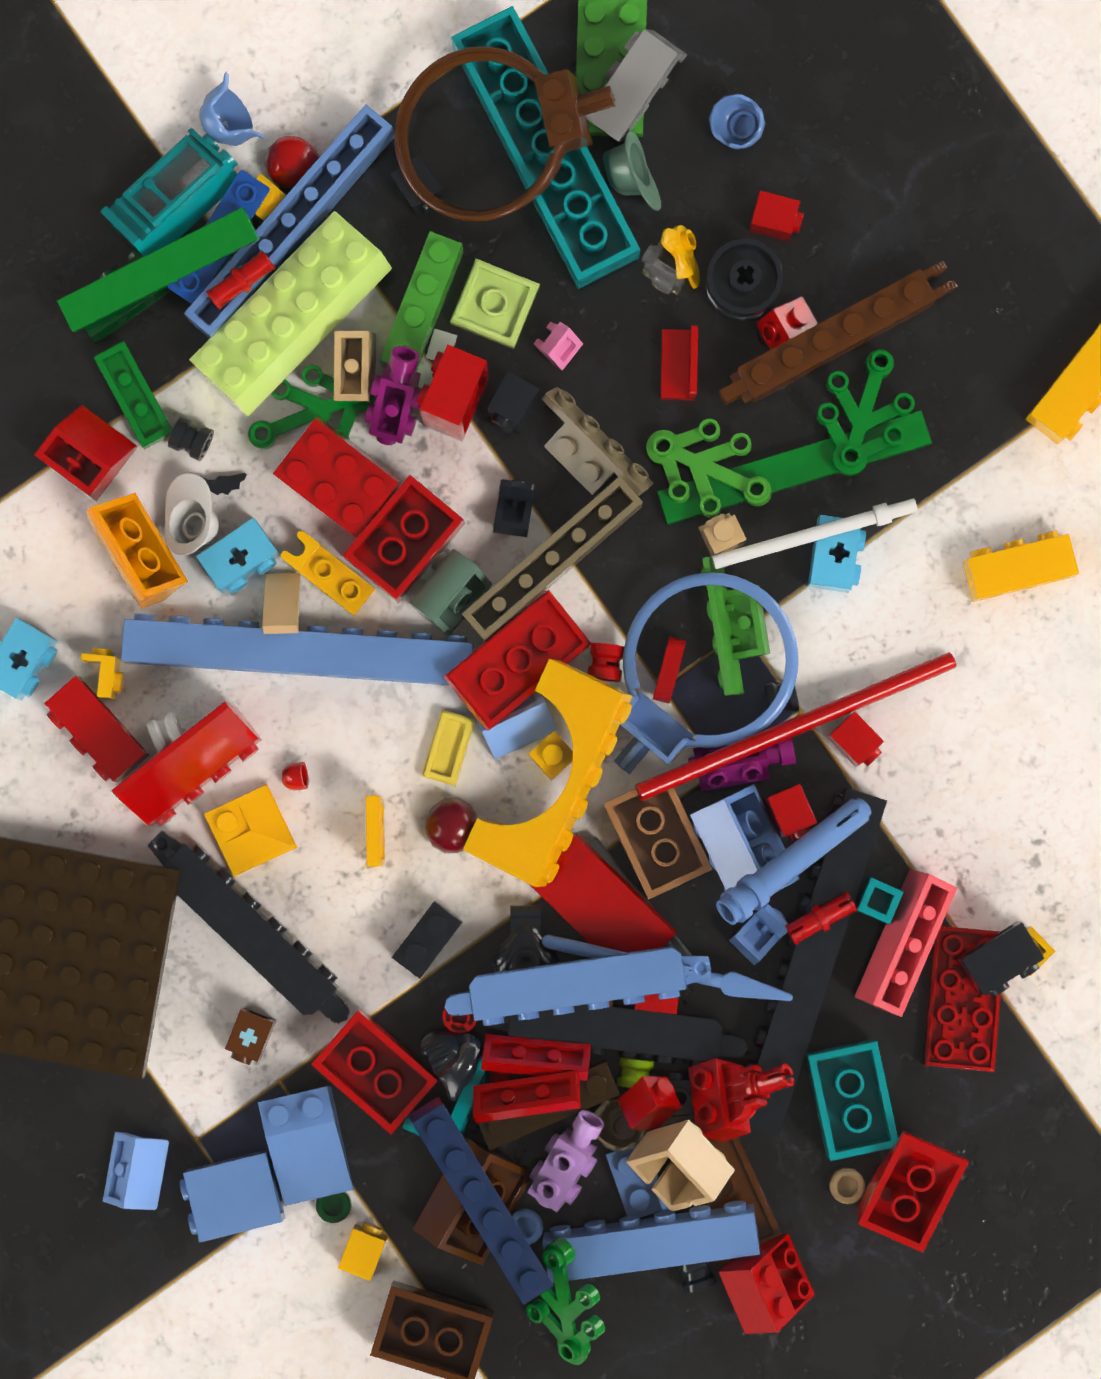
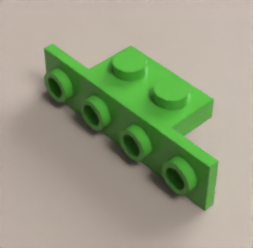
(737, 629)

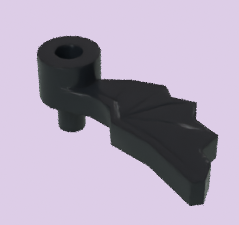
(225, 484)

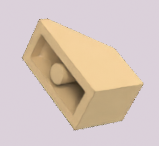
(354, 365)

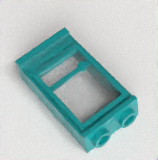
(173, 193)

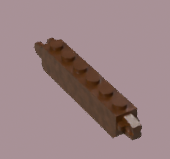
(836, 336)

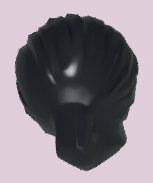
(452, 1058)

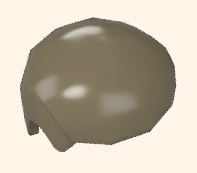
(616, 1131)

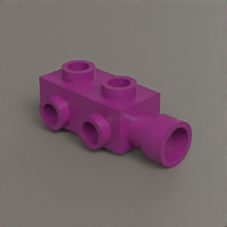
(396, 396)
(746, 770)

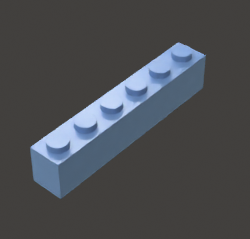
(659, 1241)

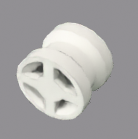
(164, 731)

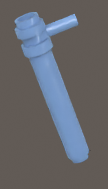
(755, 889)

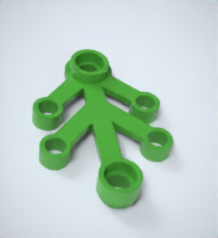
(703, 465)

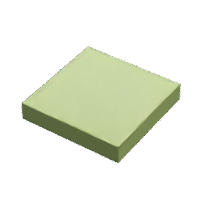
(494, 303)

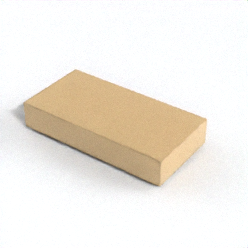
(281, 603)

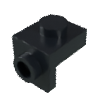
(514, 508)

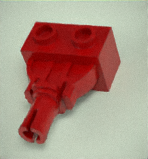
(730, 1094)

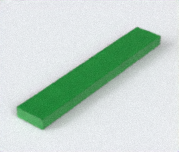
(158, 269)

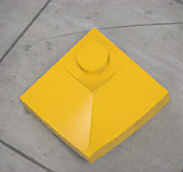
(250, 830)

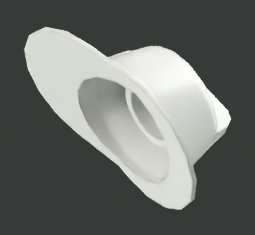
(189, 515)

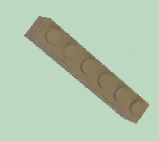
(552, 559)

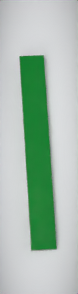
(792, 468)

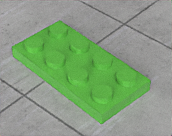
(601, 41)

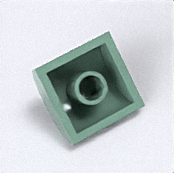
(449, 590)

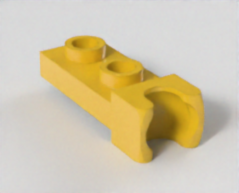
(329, 574)

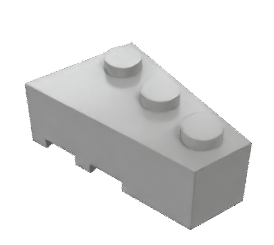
(636, 81)

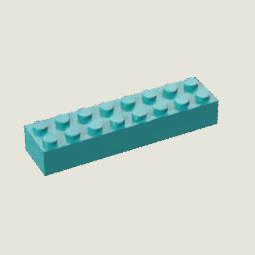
(577, 202)

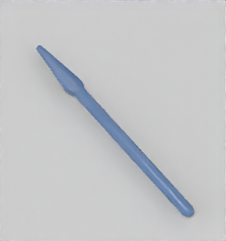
(730, 983)

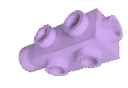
(556, 1178)

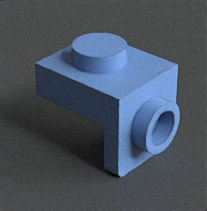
(760, 933)

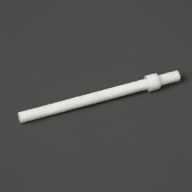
(879, 515)

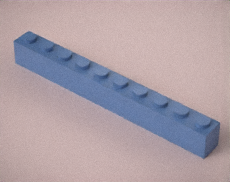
(300, 653)

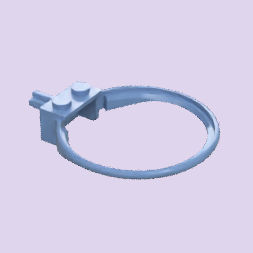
(655, 728)

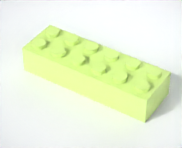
(291, 313)

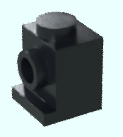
(681, 1083)

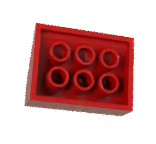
(188, 765)

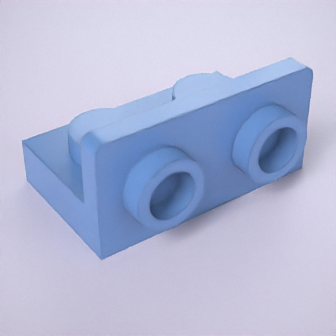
(634, 1192)

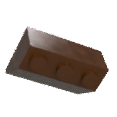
(447, 1222)

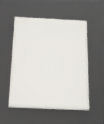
(439, 342)

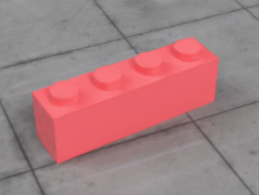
(906, 943)

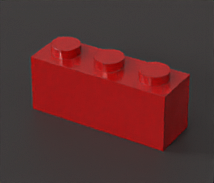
(95, 730)

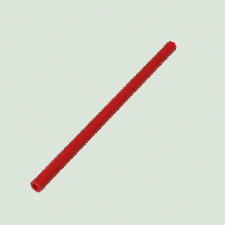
(795, 726)

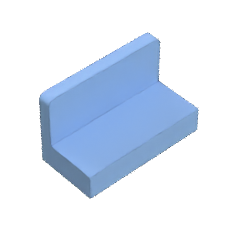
(520, 727)
(135, 1171)

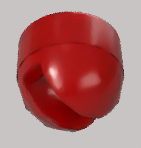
(295, 776)

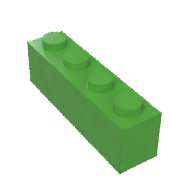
(424, 296)

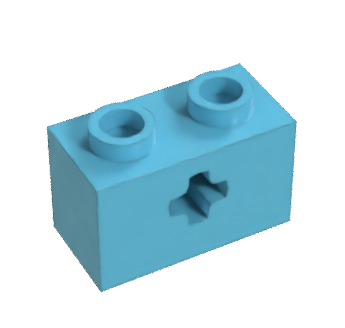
(220, 557)
(827, 573)
(39, 651)

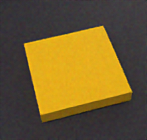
(375, 831)

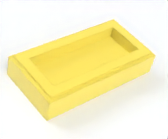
(448, 748)

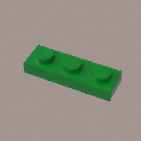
(133, 395)

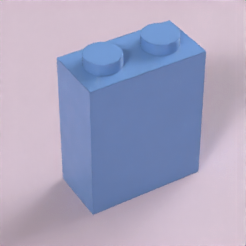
(232, 1196)

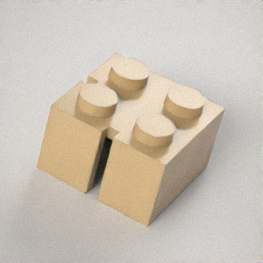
(695, 1168)

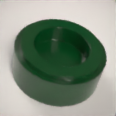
(334, 1207)

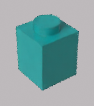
(878, 900)

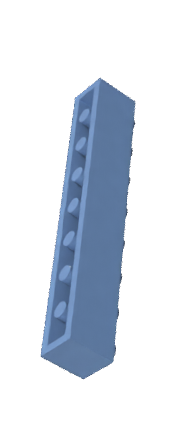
(301, 210)

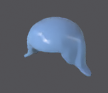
(222, 106)

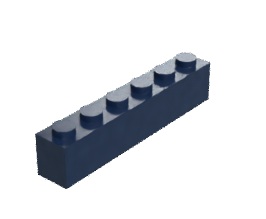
(480, 1200)

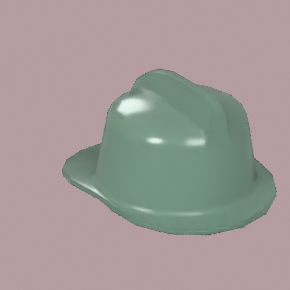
(629, 172)

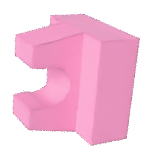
(560, 345)

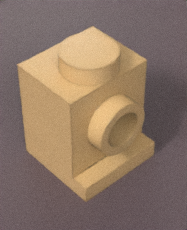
(722, 534)

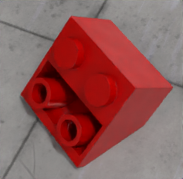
(86, 451)
(767, 1286)

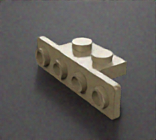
(588, 450)

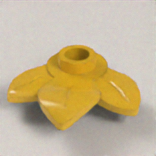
(681, 245)

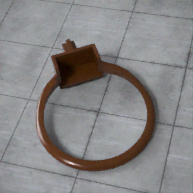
(562, 110)

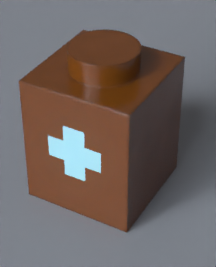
(250, 1036)

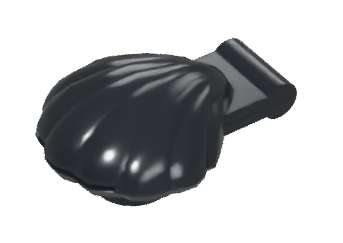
(523, 941)

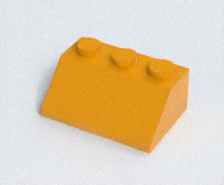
(136, 549)

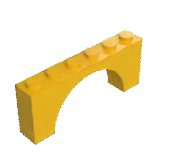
(592, 716)

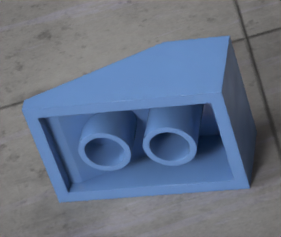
(306, 1145)

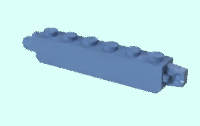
(578, 983)

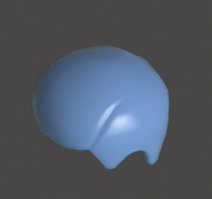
(737, 121)

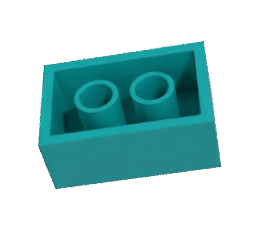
(851, 1099)

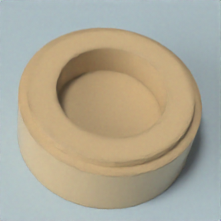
(847, 1185)

